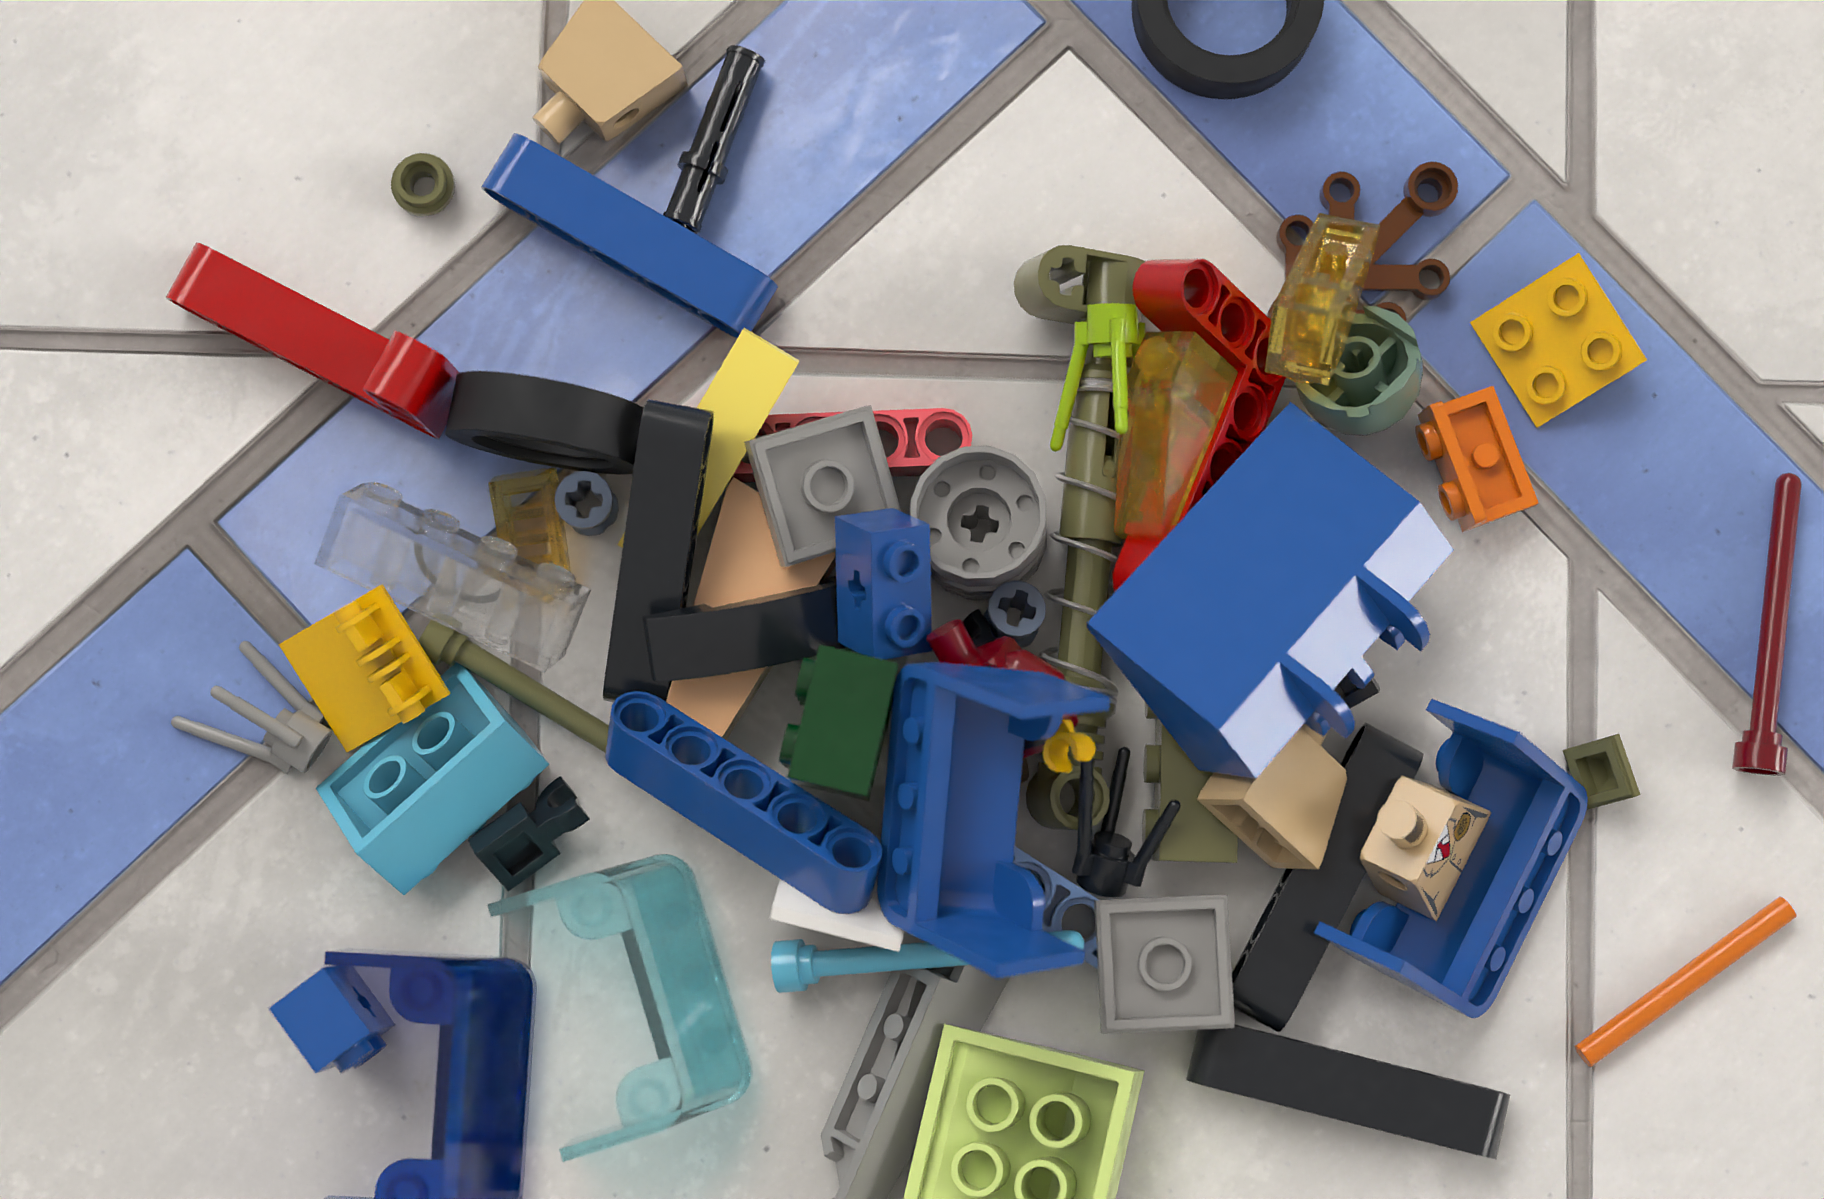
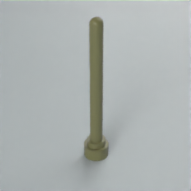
(451, 647)

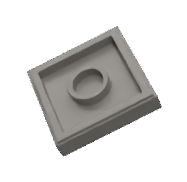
(818, 474)
(1164, 964)

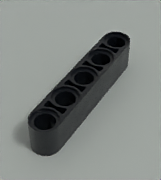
(657, 537)
(1283, 944)
(1350, 1088)

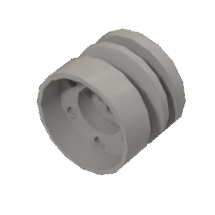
(976, 486)

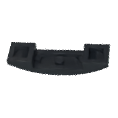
(742, 634)

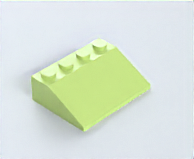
(1021, 1122)

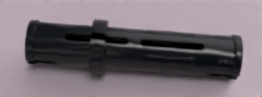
(705, 161)

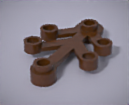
(1391, 230)

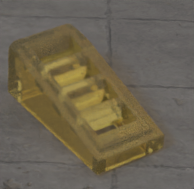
(543, 480)

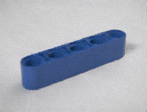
(629, 236)
(743, 802)

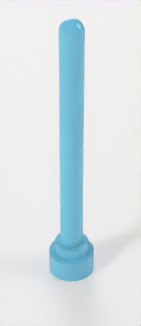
(799, 964)

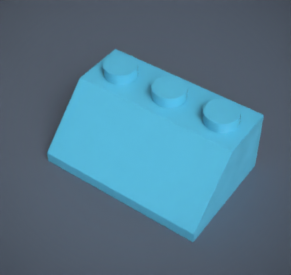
(431, 781)

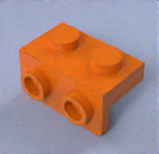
(1475, 459)

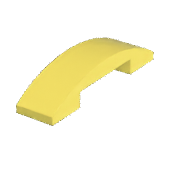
(741, 401)

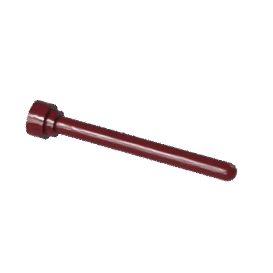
(1761, 746)

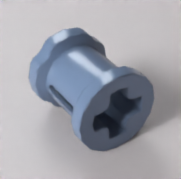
(574, 489)
(1022, 597)

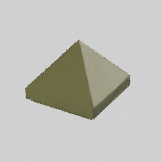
(1602, 770)

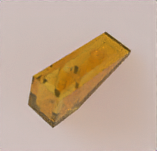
(1320, 299)
(1173, 410)

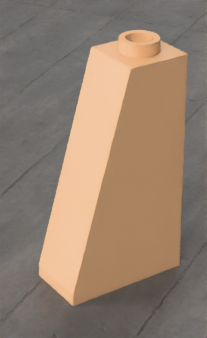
(737, 569)

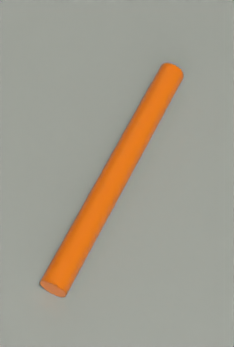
(1685, 981)

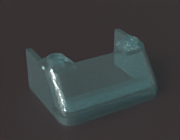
(679, 984)

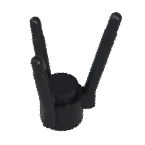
(1106, 862)

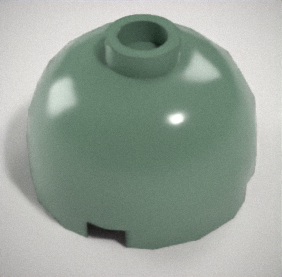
(1374, 378)

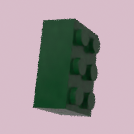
(842, 722)

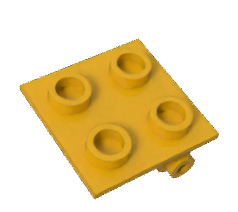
(1558, 340)
(365, 668)

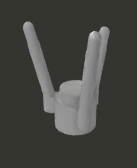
(294, 737)

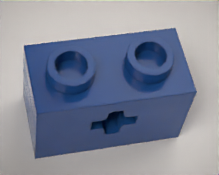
(883, 583)
(333, 1019)

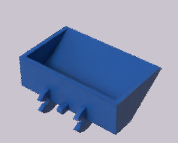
(1272, 597)

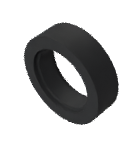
(1217, 74)
(544, 422)

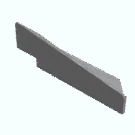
(889, 1079)

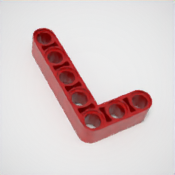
(1202, 300)
(390, 375)

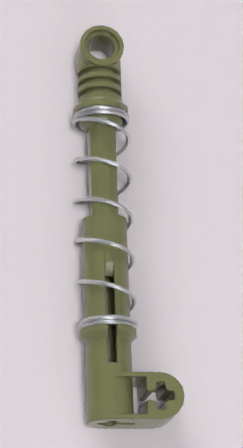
(1086, 502)

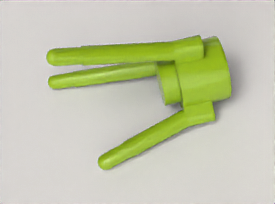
(1114, 334)

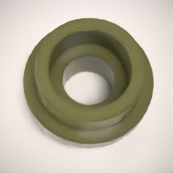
(417, 167)

